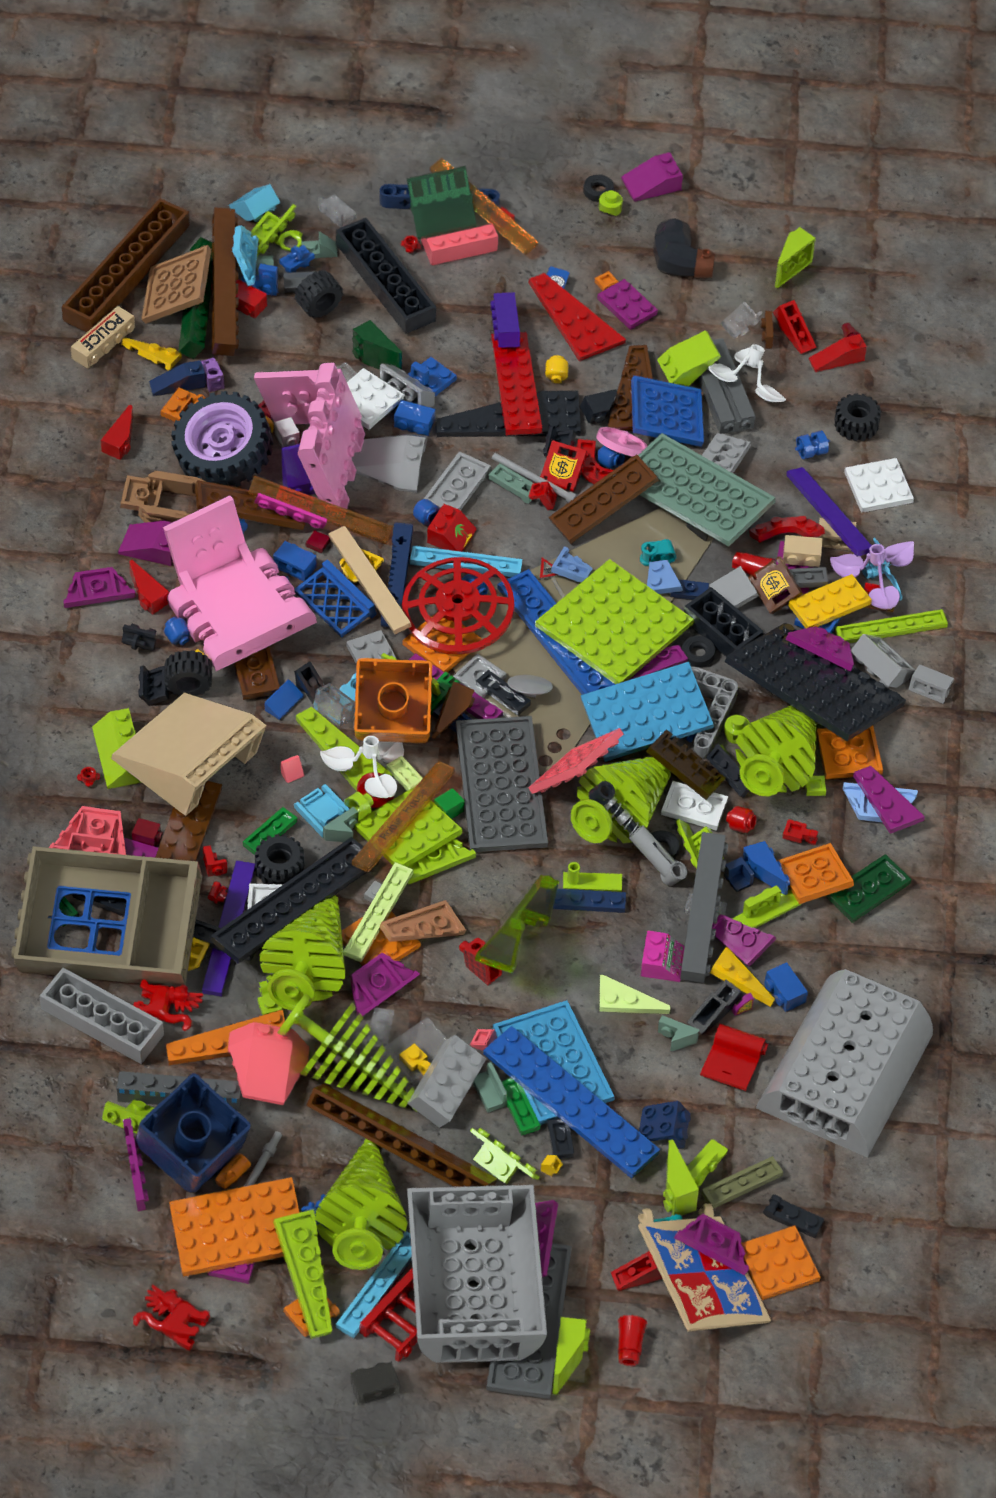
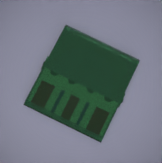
(441, 202)

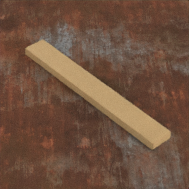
(370, 580)

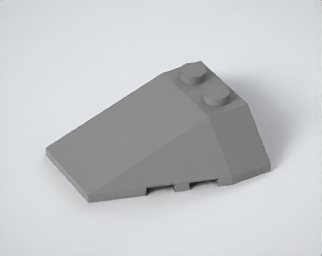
(392, 460)

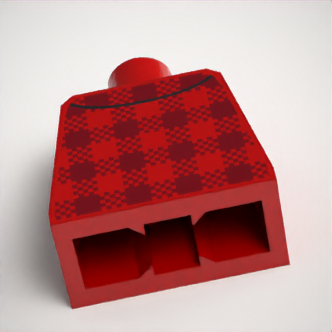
(482, 971)

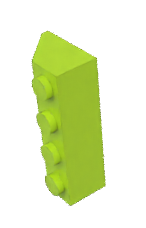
(109, 736)

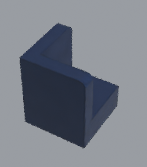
(739, 874)

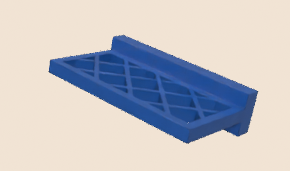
(348, 591)

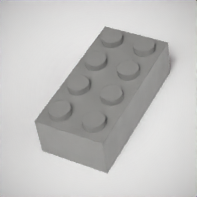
(447, 1081)

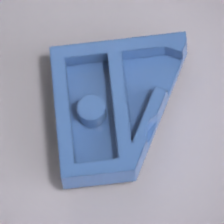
(571, 566)
(662, 578)

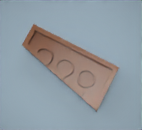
(427, 922)

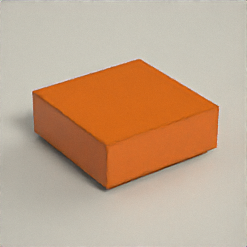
(605, 280)

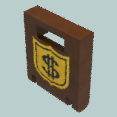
(773, 581)

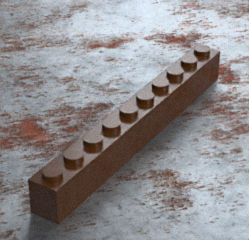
(224, 283)
(397, 1139)

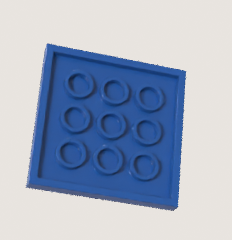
(668, 410)

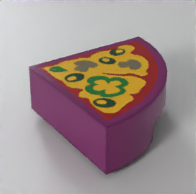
(745, 1005)

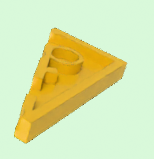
(154, 352)
(732, 969)

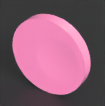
(620, 441)

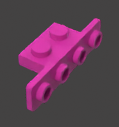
(286, 509)

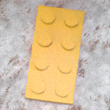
(830, 602)

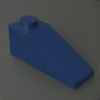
(185, 376)

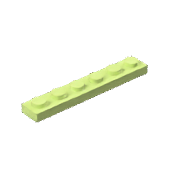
(378, 912)

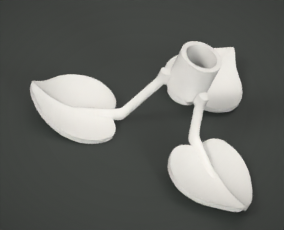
(751, 357)
(342, 759)

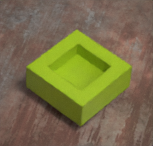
(816, 786)

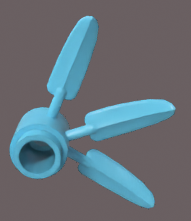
(872, 571)

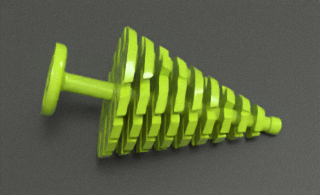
(777, 752)
(637, 788)
(306, 957)
(358, 1061)
(362, 1211)

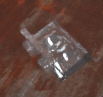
(740, 319)

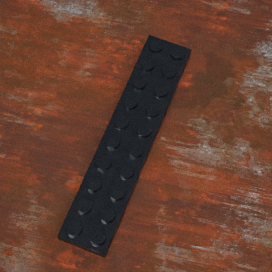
(289, 902)

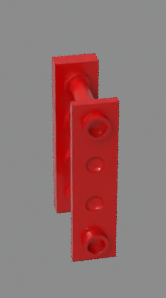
(385, 1309)

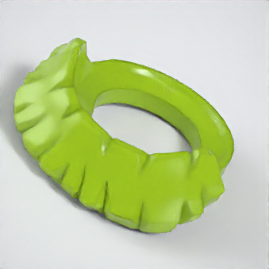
(295, 234)

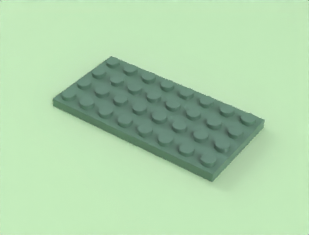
(702, 491)

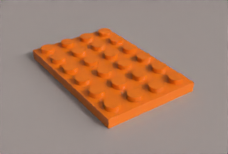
(231, 1226)

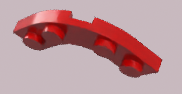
(591, 470)
(778, 525)

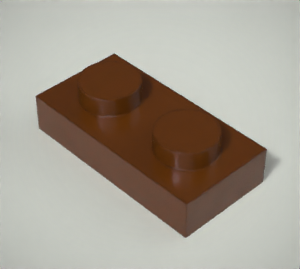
(767, 334)

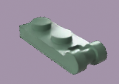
(512, 482)

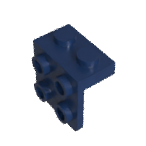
(665, 1122)

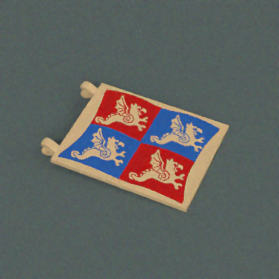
(701, 1287)

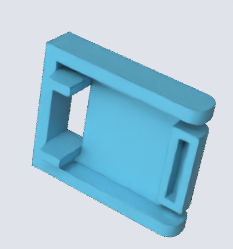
(320, 808)

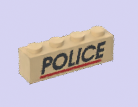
(103, 337)

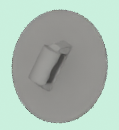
(530, 685)

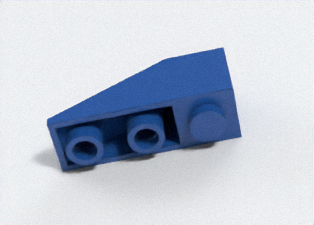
(765, 867)

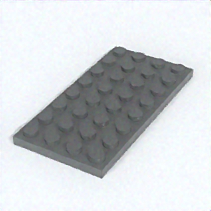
(496, 771)

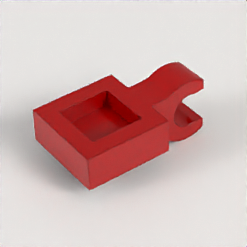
(798, 831)

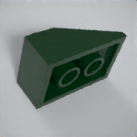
(374, 347)

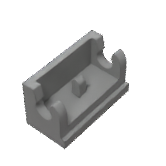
(931, 683)

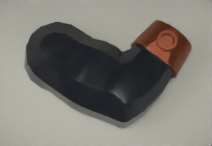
(675, 254)

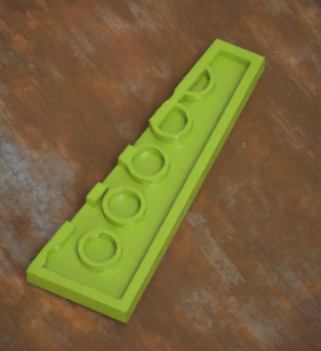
(329, 736)
(302, 1255)

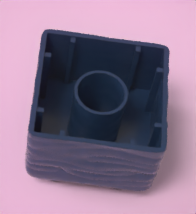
(192, 1133)

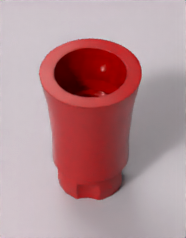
(749, 562)
(630, 1339)

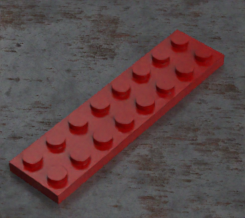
(517, 388)

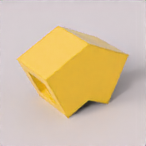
(551, 1165)

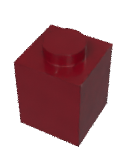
(147, 832)

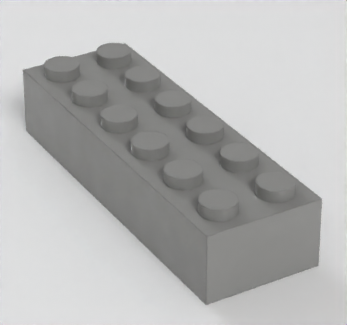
(102, 1015)

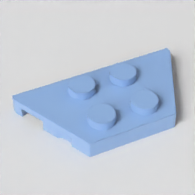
(861, 804)

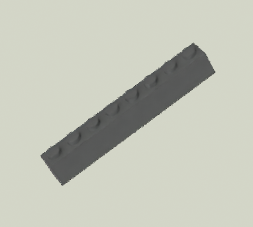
(703, 907)

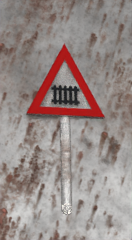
(545, 572)

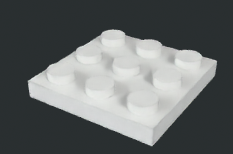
(373, 397)
(878, 485)

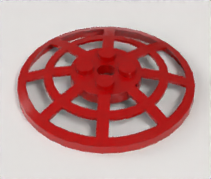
(462, 611)

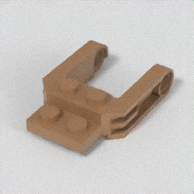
(146, 493)

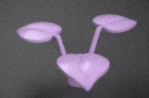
(897, 554)

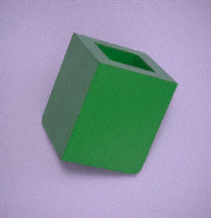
(450, 803)

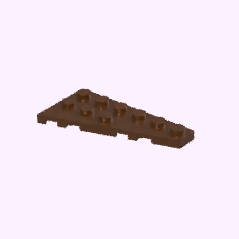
(636, 364)

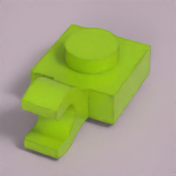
(265, 1003)

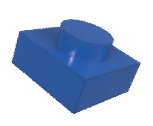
(420, 373)

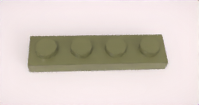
(742, 1182)

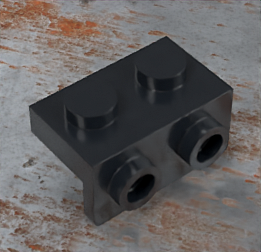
(564, 437)
(152, 685)

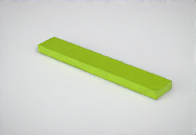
(894, 626)

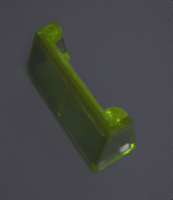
(532, 906)

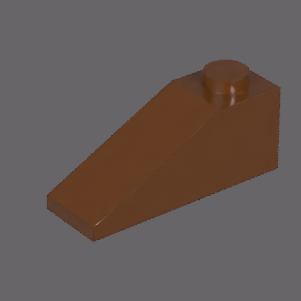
(454, 705)

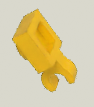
(415, 1059)

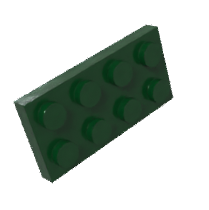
(871, 888)

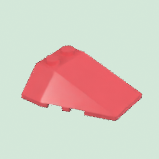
(93, 832)
(267, 1061)

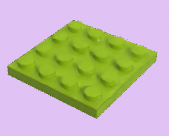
(423, 836)

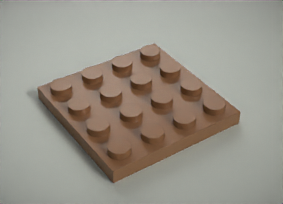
(176, 284)

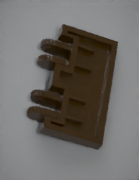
(685, 765)

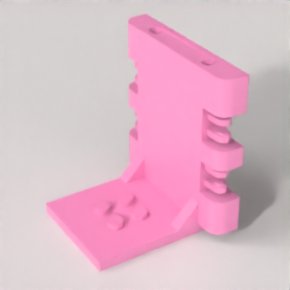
(334, 420)
(226, 590)

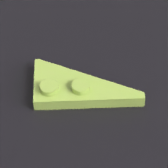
(621, 998)

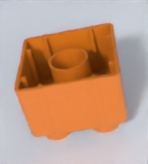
(393, 700)

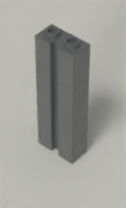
(726, 399)

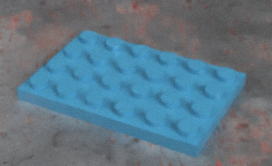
(647, 708)
(562, 1039)

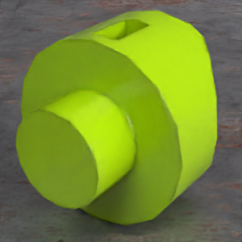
(611, 203)
(734, 726)
(360, 803)

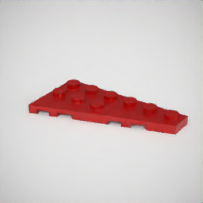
(578, 325)

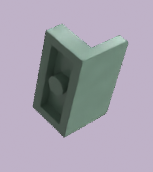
(490, 1089)

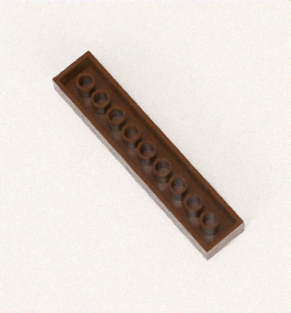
(126, 265)

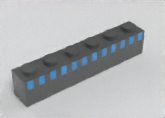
(156, 1087)

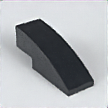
(715, 1007)

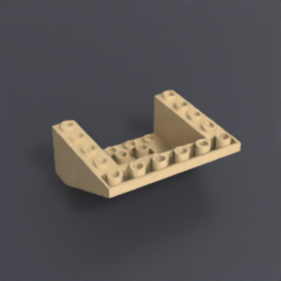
(188, 747)

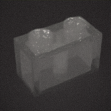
(334, 704)

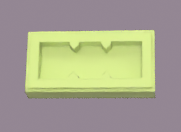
(404, 773)

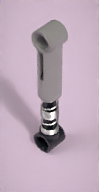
(670, 870)

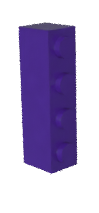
(505, 320)

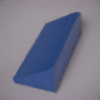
(283, 700)

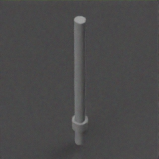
(569, 496)
(268, 1151)

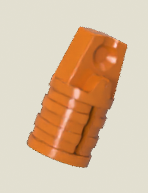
(232, 1171)

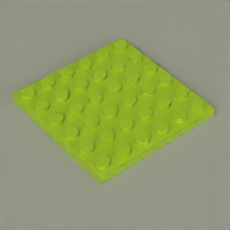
(614, 622)

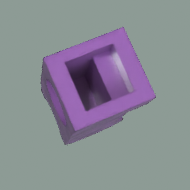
(213, 375)

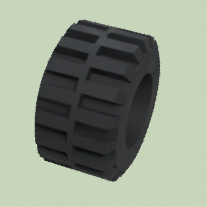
(319, 294)
(857, 406)
(188, 673)
(278, 848)

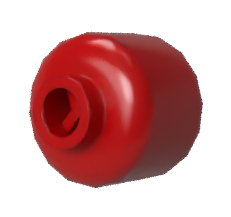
(741, 819)

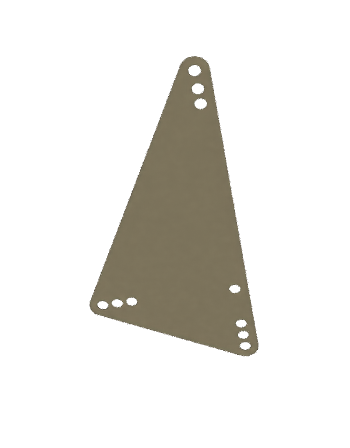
(522, 653)

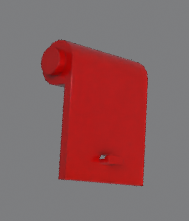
(734, 1057)

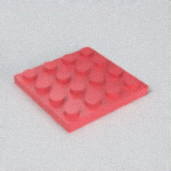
(576, 761)

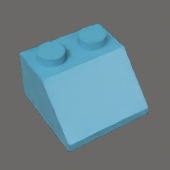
(255, 203)

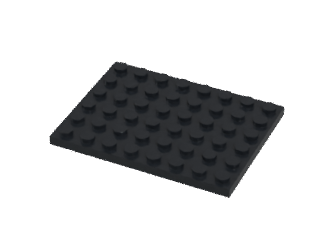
(820, 689)

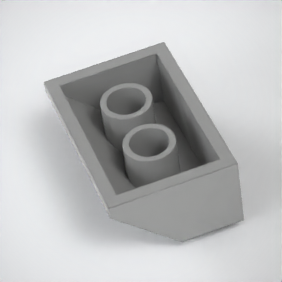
(410, 387)
(882, 661)

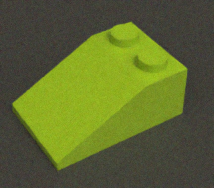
(795, 255)
(689, 359)
(681, 1189)
(571, 1343)

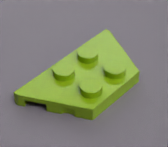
(441, 859)

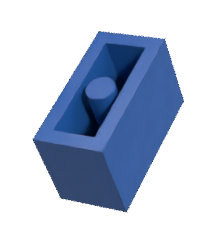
(414, 418)
(295, 561)
(785, 987)

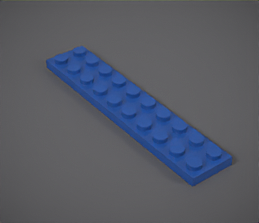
(531, 603)
(571, 1102)

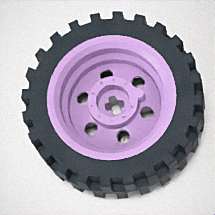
(222, 439)

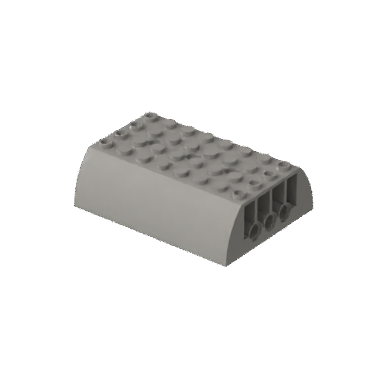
(888, 1043)
(503, 1263)

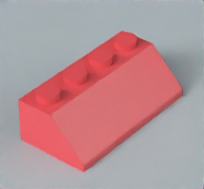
(461, 244)

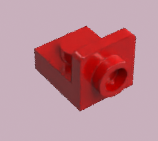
(545, 492)
(213, 866)

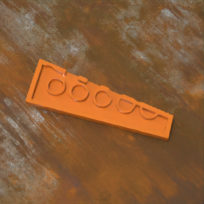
(213, 1043)

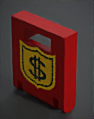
(562, 469)

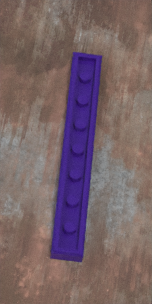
(829, 511)
(233, 907)

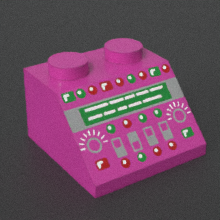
(662, 957)

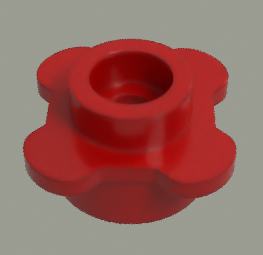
(410, 243)
(88, 772)

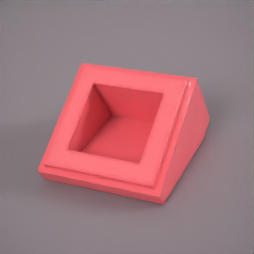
(292, 769)
(483, 1038)

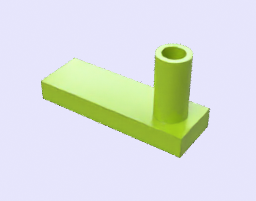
(591, 881)

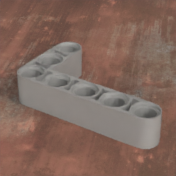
(724, 693)

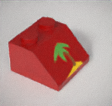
(450, 529)

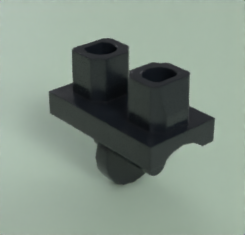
(138, 637)

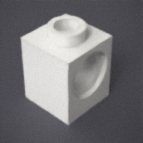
(286, 432)

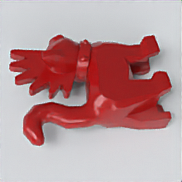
(161, 998)
(176, 1323)

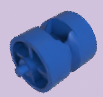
(814, 444)

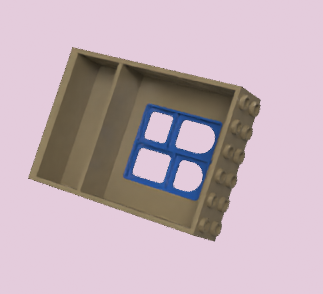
(156, 922)

